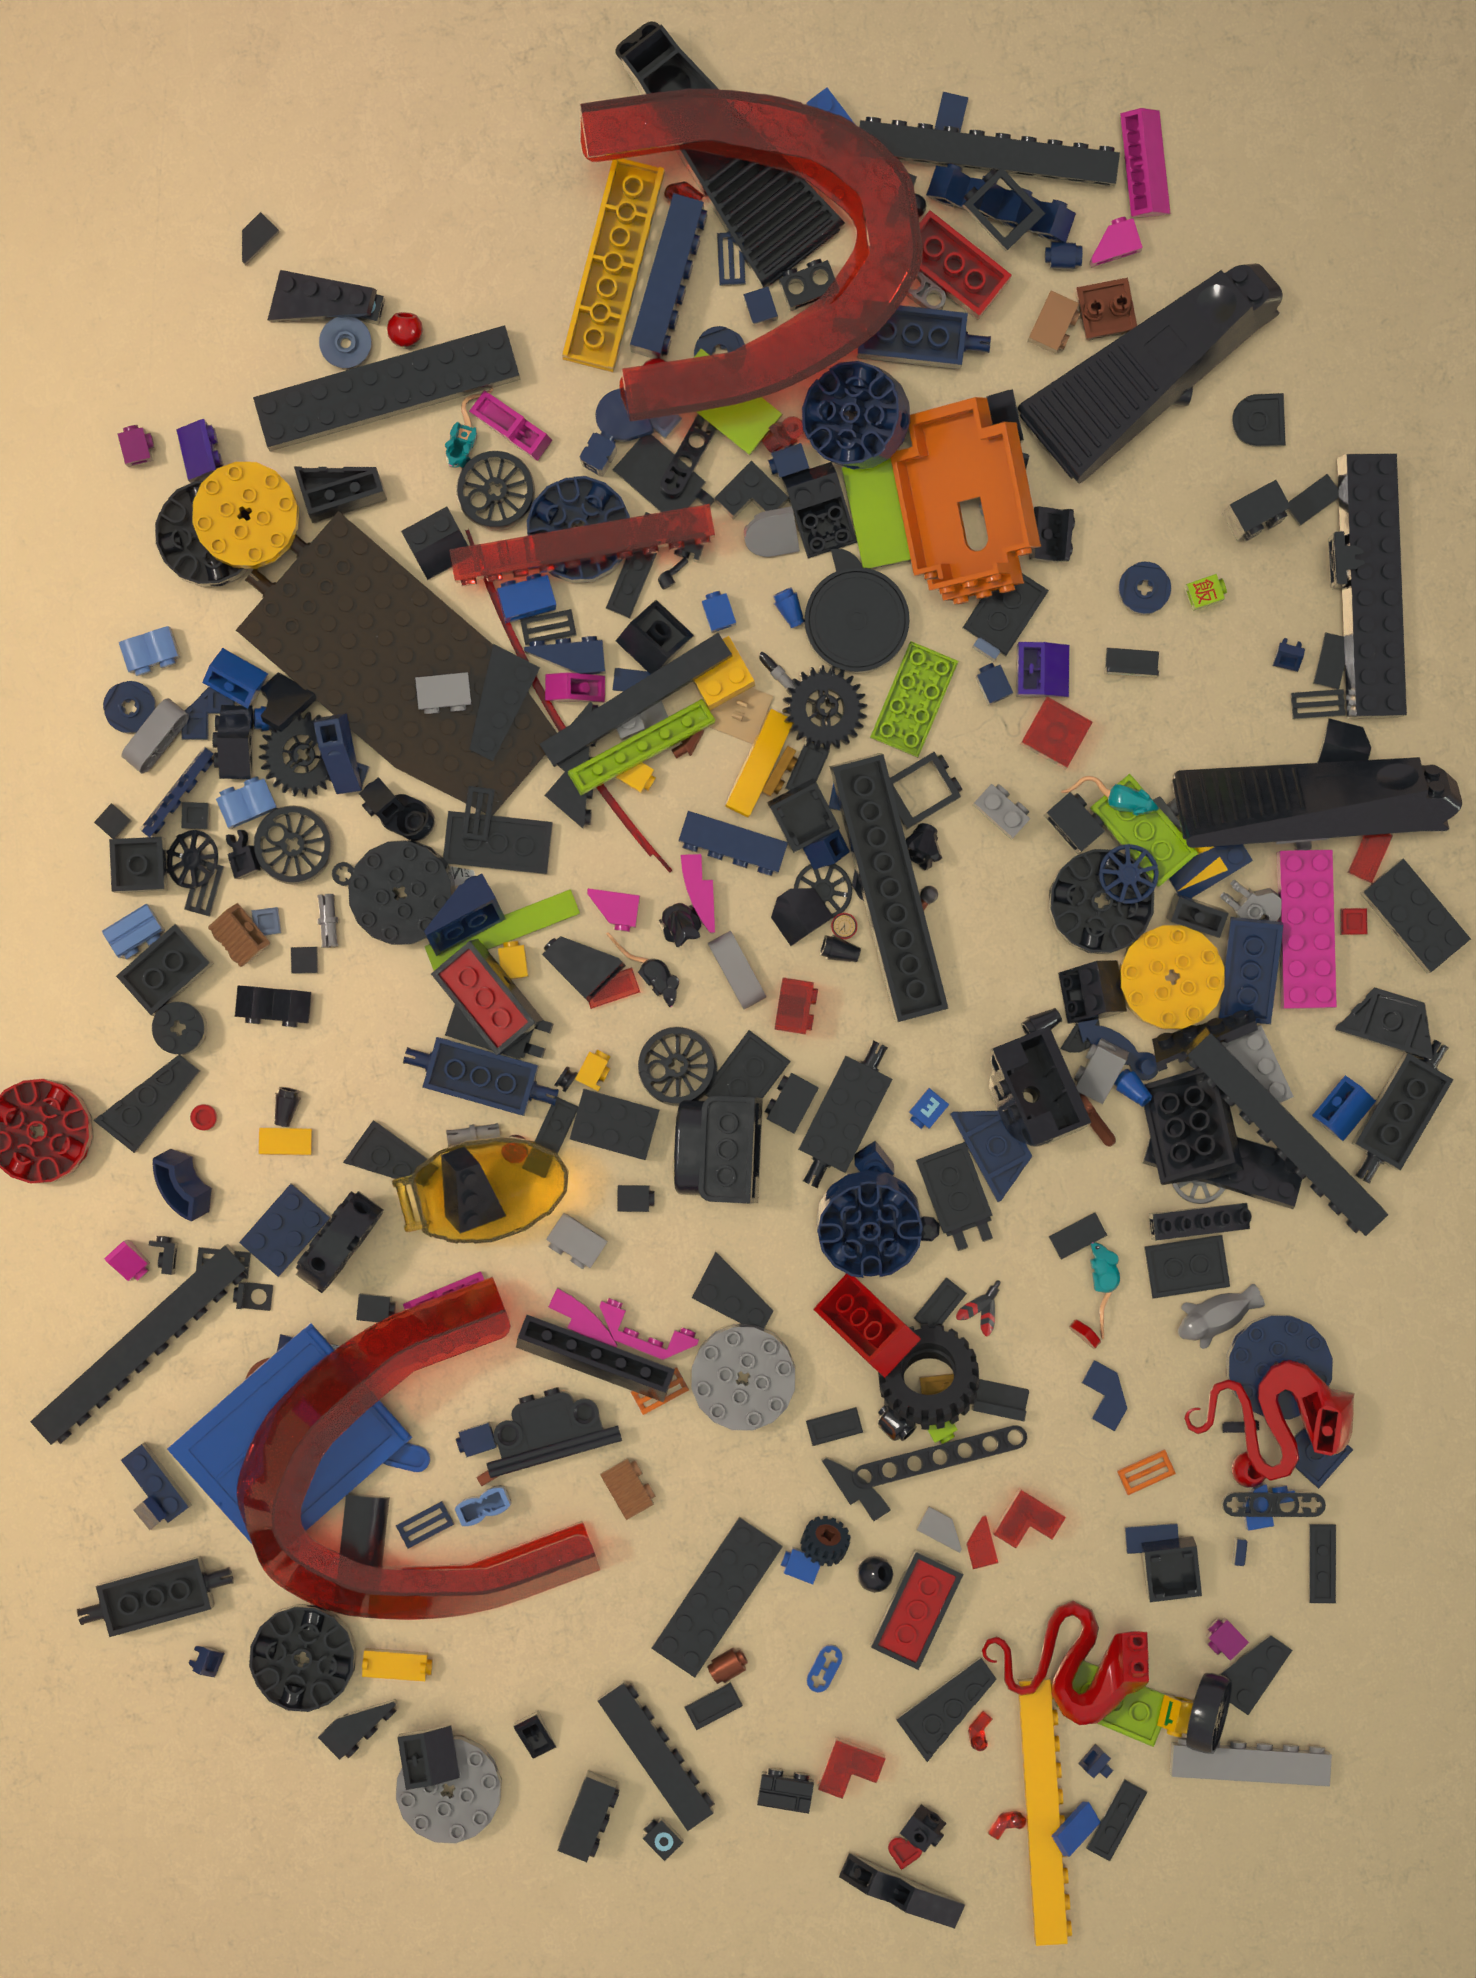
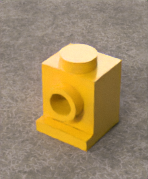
(594, 1069)

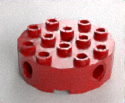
(65, 1129)

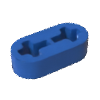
(830, 1671)

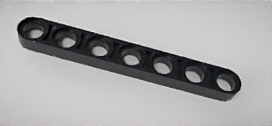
(926, 1457)

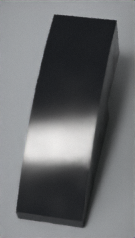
(869, 1497)

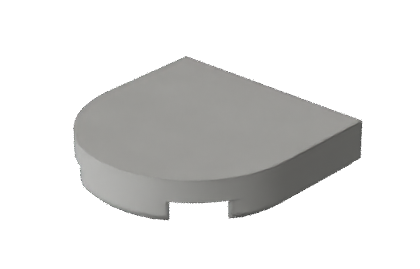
(772, 533)

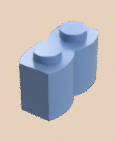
(149, 650)
(246, 803)
(490, 1503)

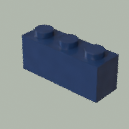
(156, 1481)

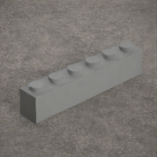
(1253, 1763)

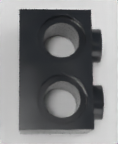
(811, 290)

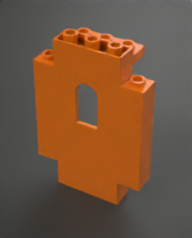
(955, 460)

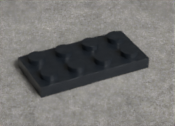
(511, 843)

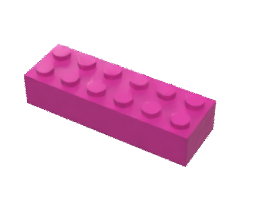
(1308, 929)

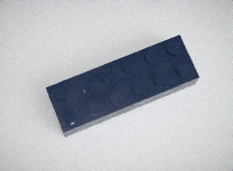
(667, 277)

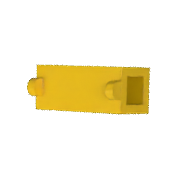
(396, 1664)

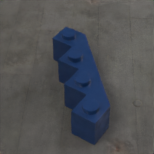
(951, 185)

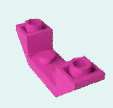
(613, 1316)

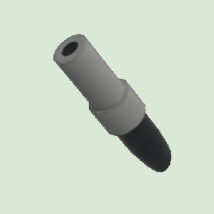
(776, 670)

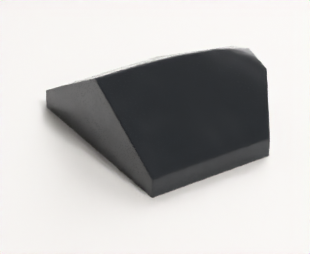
(1344, 743)
(799, 913)

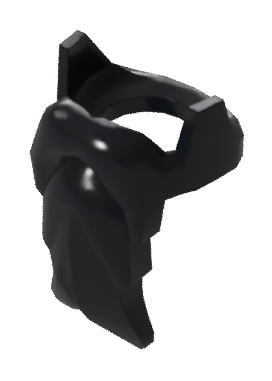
(680, 923)

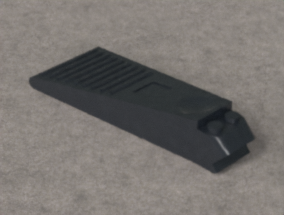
(773, 208)
(1141, 374)
(1313, 801)

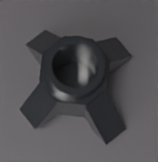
(923, 846)

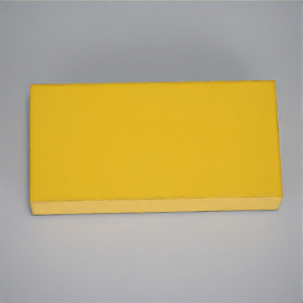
(285, 1141)

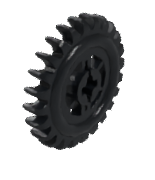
(822, 683)
(283, 772)

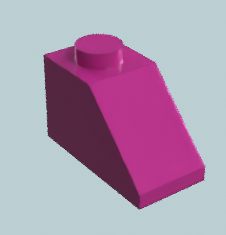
(1118, 241)
(574, 687)
(616, 907)
(128, 1261)

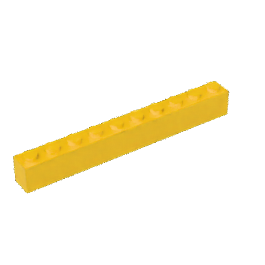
(1042, 1814)

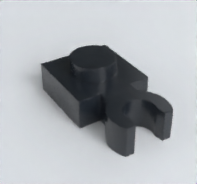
(243, 857)

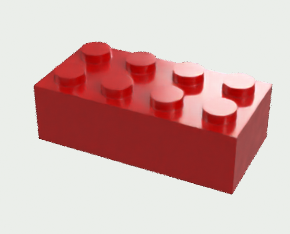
(960, 267)
(866, 1324)

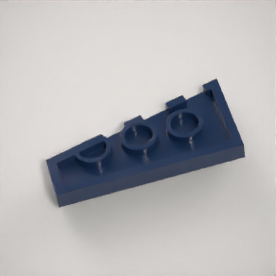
(171, 800)

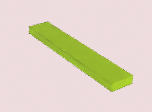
(641, 747)
(518, 924)

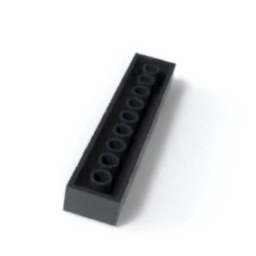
(386, 388)
(1374, 589)
(888, 887)

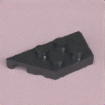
(1390, 1022)

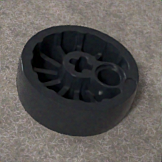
(466, 501)
(264, 829)
(645, 1069)
(1209, 1713)

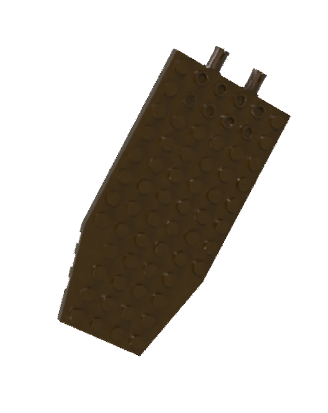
(360, 635)

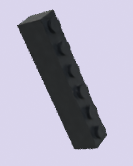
(595, 1358)
(656, 1755)

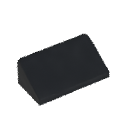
(1004, 409)

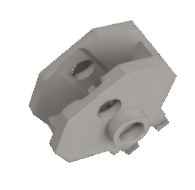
(1255, 903)

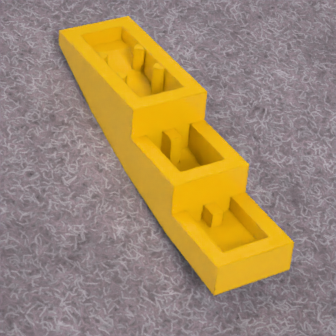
(759, 763)

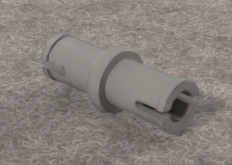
(327, 920)
(460, 1135)

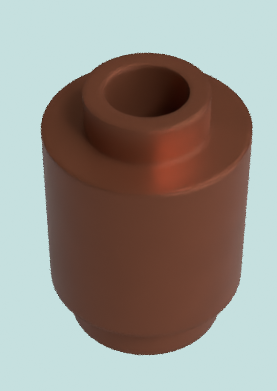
(727, 1665)

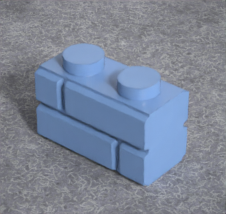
(133, 931)

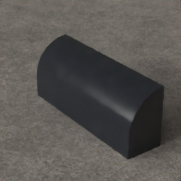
(364, 1528)

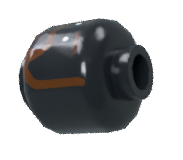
(892, 1426)

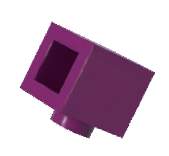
(136, 445)
(1225, 1638)

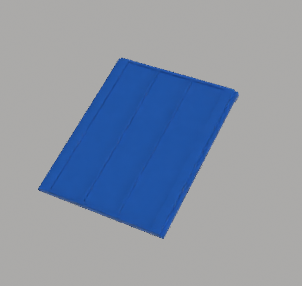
(219, 1441)

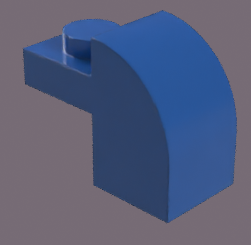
(1260, 1504)

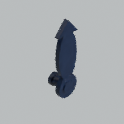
(1141, 1062)

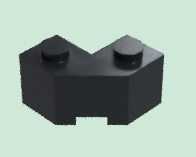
(272, 1004)

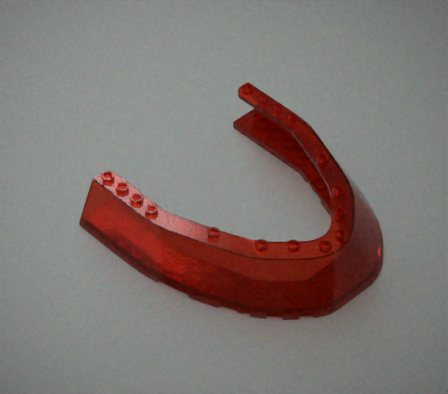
(831, 156)
(324, 1406)

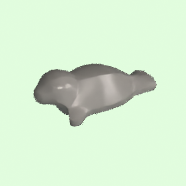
(1217, 1314)

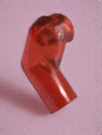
(682, 188)
(976, 1731)
(1005, 1821)

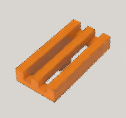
(679, 1380)
(1125, 1481)

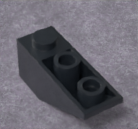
(348, 1729)

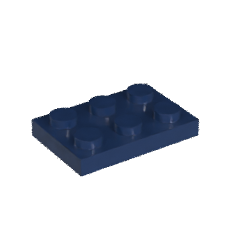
(284, 1230)

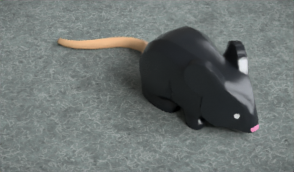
(655, 973)

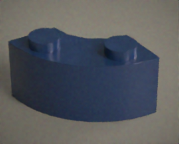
(181, 1185)

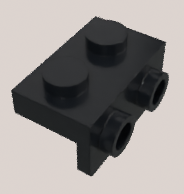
(1054, 533)

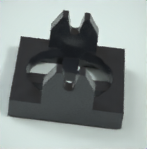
(1342, 559)

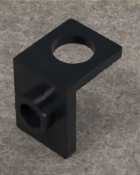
(243, 1293)

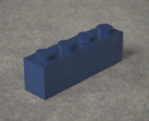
(732, 842)

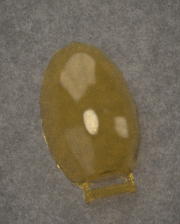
(521, 1172)

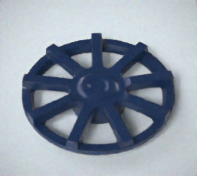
(1129, 873)

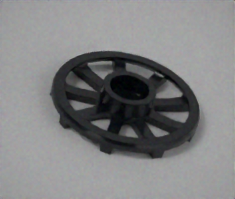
(192, 859)
(826, 888)

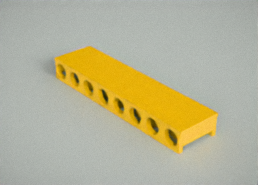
(613, 264)

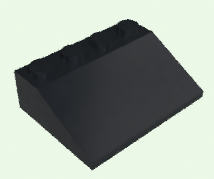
(1191, 1129)

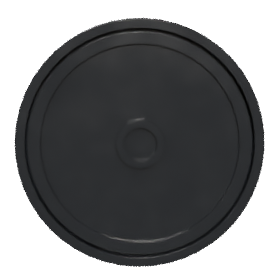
(856, 620)

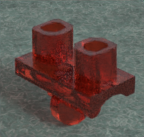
(783, 434)

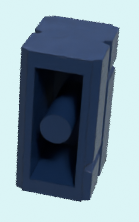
(599, 453)

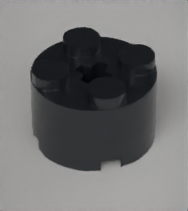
(167, 1018)

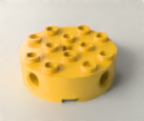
(219, 510)
(1188, 956)

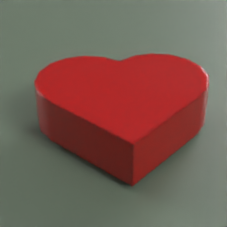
(1085, 1333)
(903, 1851)

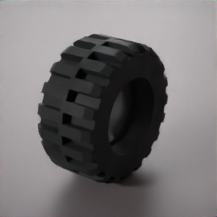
(940, 1407)

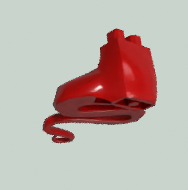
(1323, 1411)
(1120, 1672)

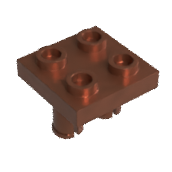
(1106, 308)

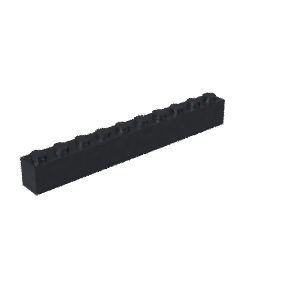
(988, 152)
(1285, 1132)
(139, 1344)

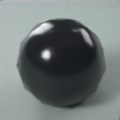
(875, 1574)

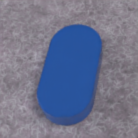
(410, 1458)

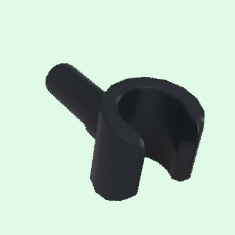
(666, 579)

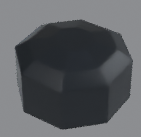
(930, 1229)

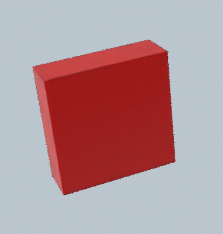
(1353, 921)

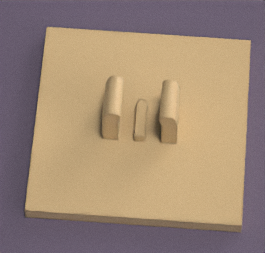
(742, 715)

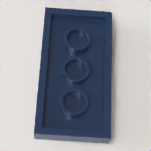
(1251, 967)

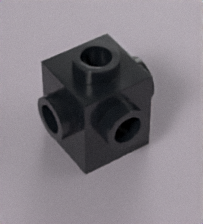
(923, 1829)

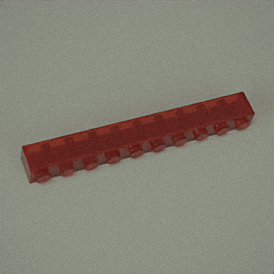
(582, 543)

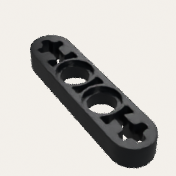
(690, 452)
(1273, 1508)

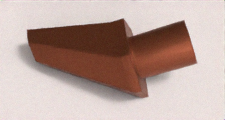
(688, 745)

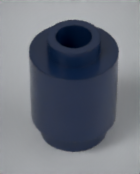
(1064, 255)

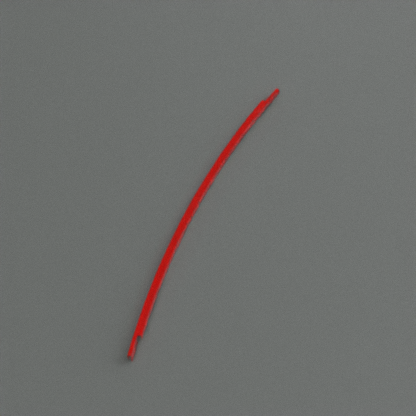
(560, 725)

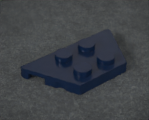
(993, 1148)

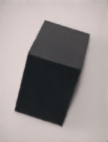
(534, 1734)

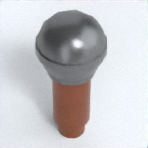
(928, 895)

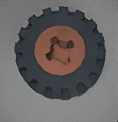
(825, 1541)

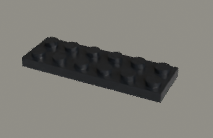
(1263, 1177)
(717, 1597)

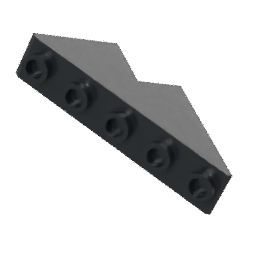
(564, 792)
(1199, 1221)
(901, 1892)

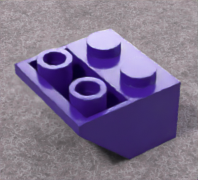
(198, 450)
(1042, 669)

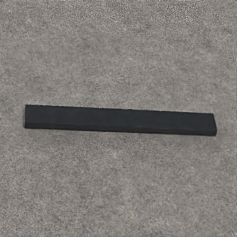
(636, 699)

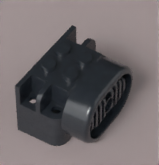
(1035, 1067)
(719, 1148)

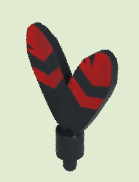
(985, 1304)

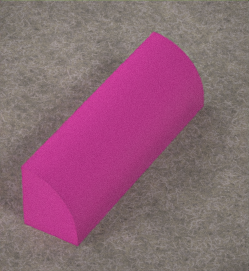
(1145, 163)

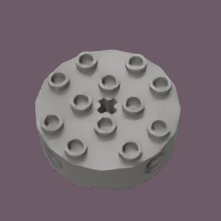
(740, 1403)
(466, 1811)

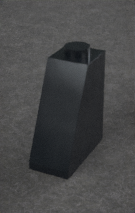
(582, 966)

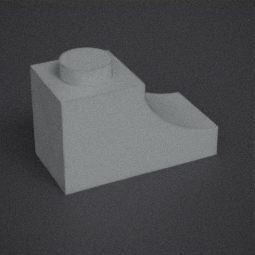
(642, 721)

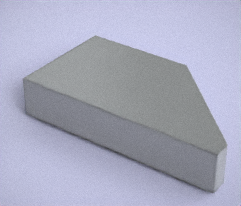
(939, 1528)

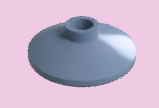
(345, 328)

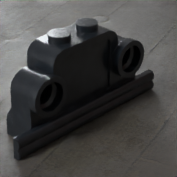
(548, 1430)

